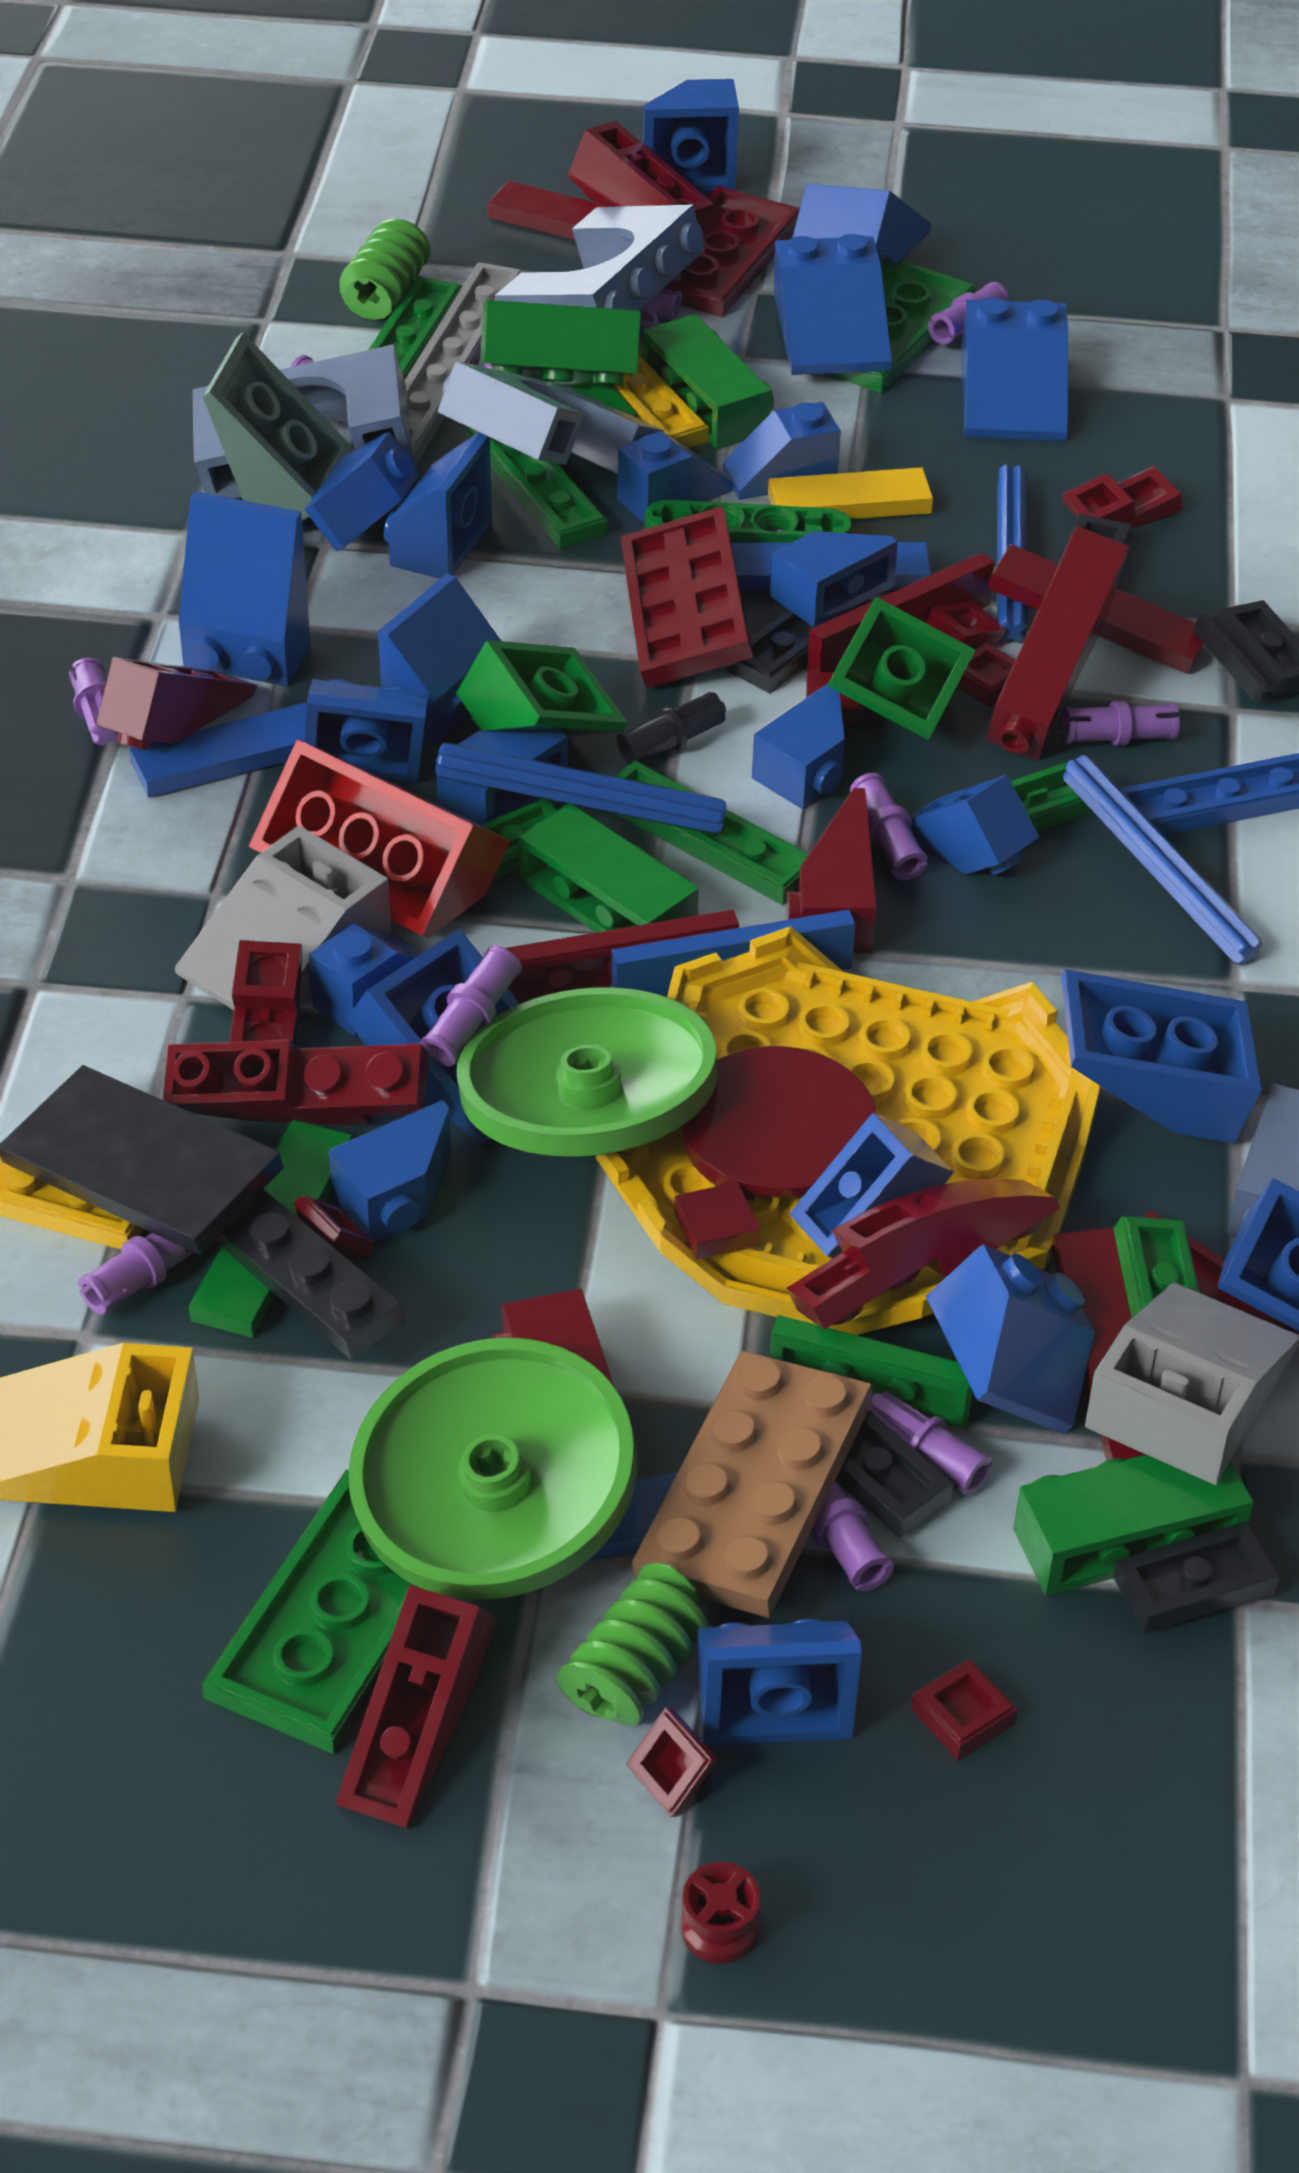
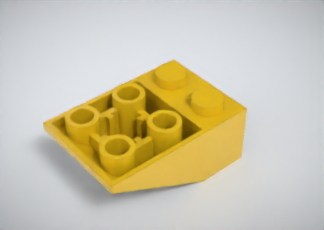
(100, 1428)

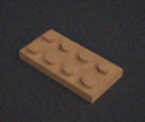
(756, 1480)

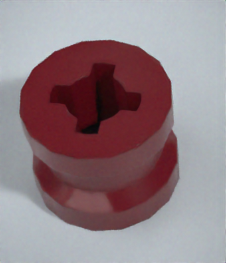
(720, 1891)

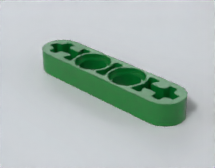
(750, 520)

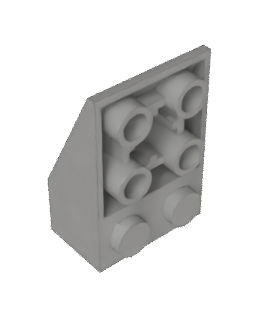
(288, 894)
(1187, 1380)

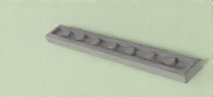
(454, 340)

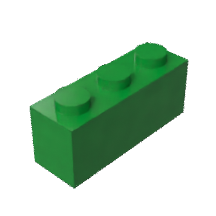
(560, 340)
(708, 378)
(600, 874)
(1090, 1518)

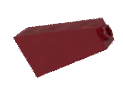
(1058, 643)

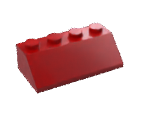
(428, 853)

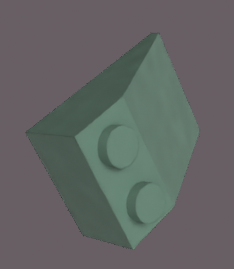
(270, 430)

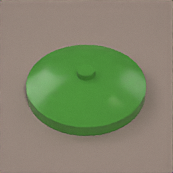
(587, 1071)
(493, 1468)

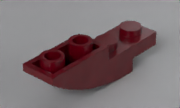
(286, 1083)
(923, 1228)

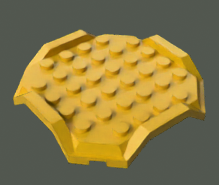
(972, 1078)

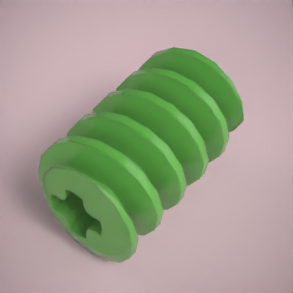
(384, 268)
(635, 1647)

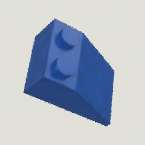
(831, 304)
(1015, 369)
(244, 590)
(411, 1002)
(1165, 1052)

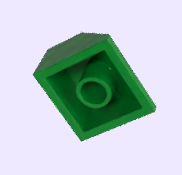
(901, 668)
(537, 690)

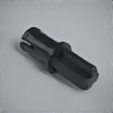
(671, 728)

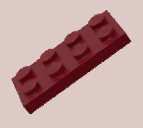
(685, 597)

